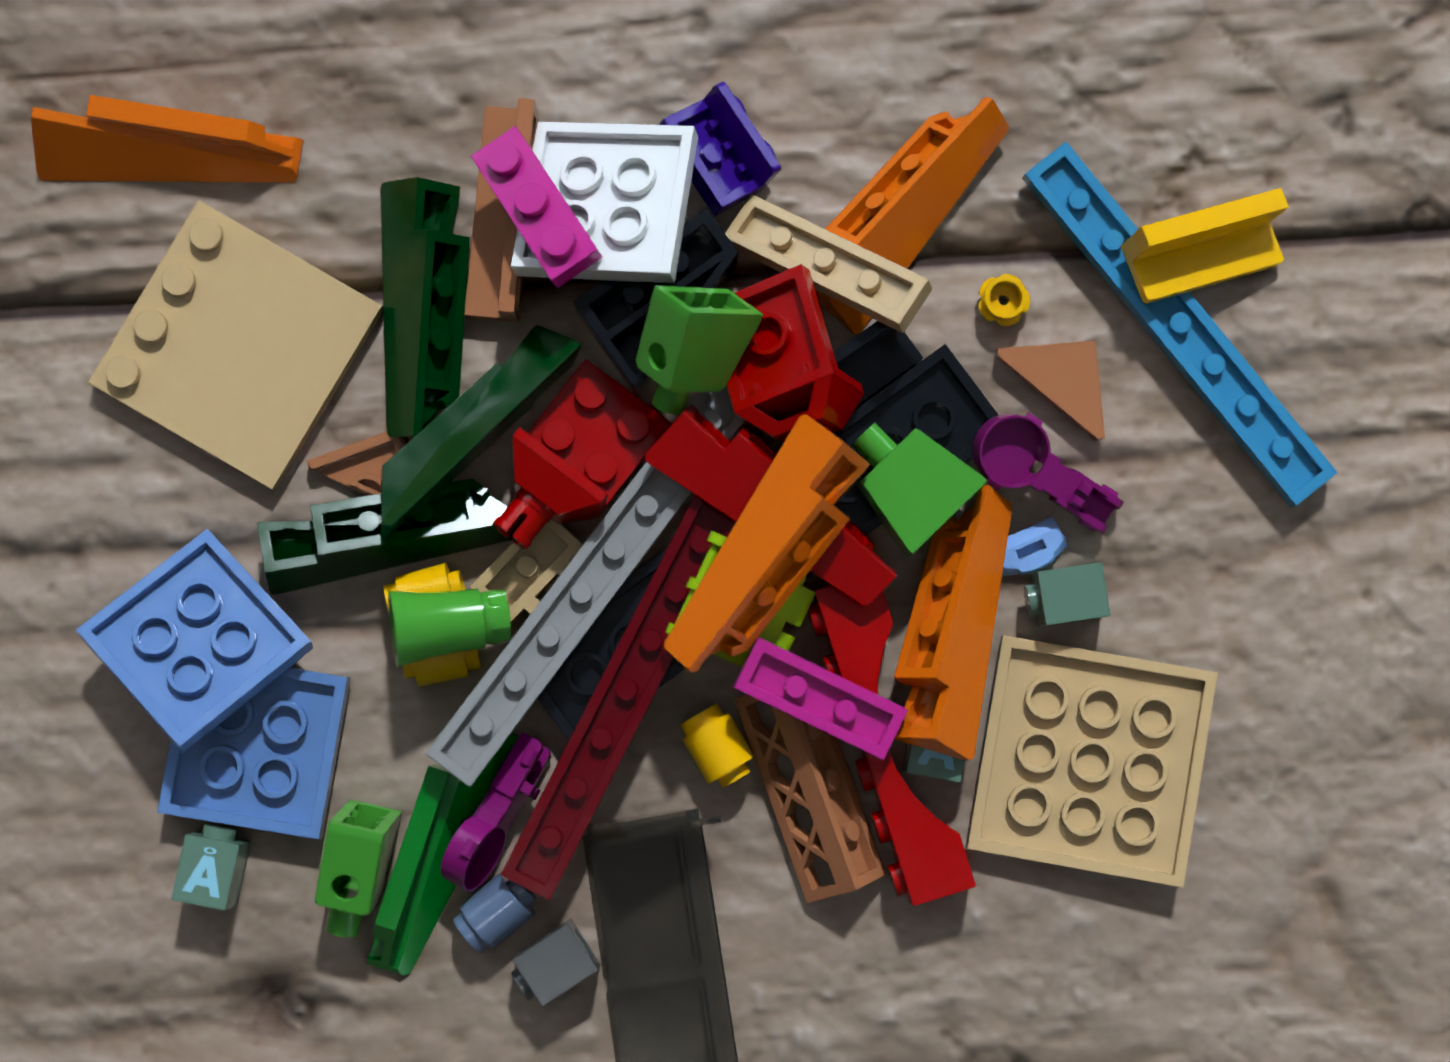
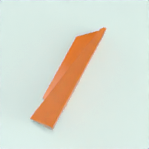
(158, 145)

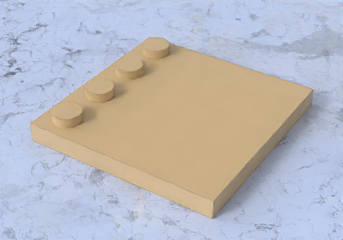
(236, 345)
(1092, 761)

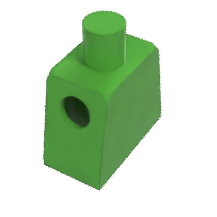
(693, 341)
(913, 484)
(355, 864)

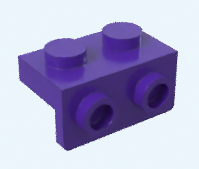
(729, 152)

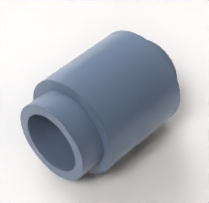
(494, 913)

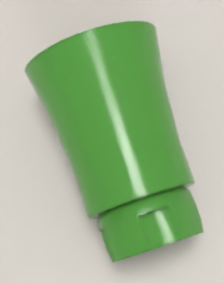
(446, 622)

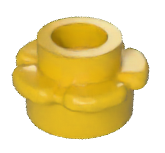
(1008, 286)

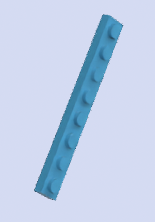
(1182, 331)

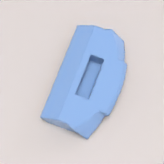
(1033, 548)

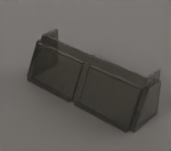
(659, 938)

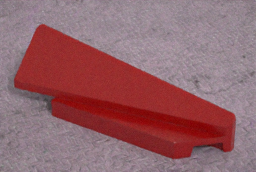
(727, 476)

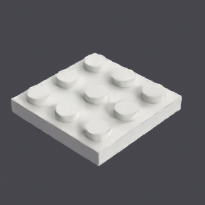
(625, 190)

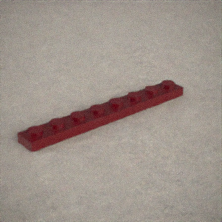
(612, 711)

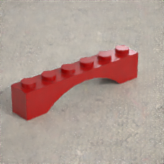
(926, 850)

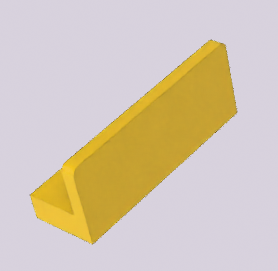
(1205, 246)

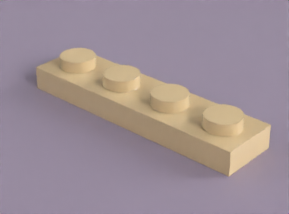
(835, 264)

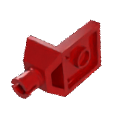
(790, 361)
(578, 454)

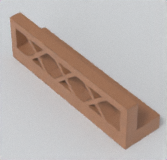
(492, 285)
(822, 787)

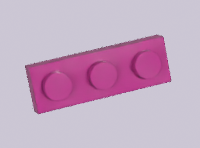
(536, 207)
(820, 697)

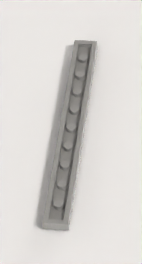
(568, 610)

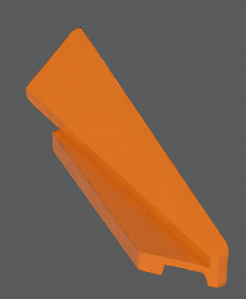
(916, 192)
(770, 546)
(953, 629)

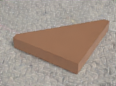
(1064, 377)
(359, 463)

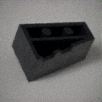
(618, 309)

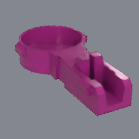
(1012, 443)
(482, 837)

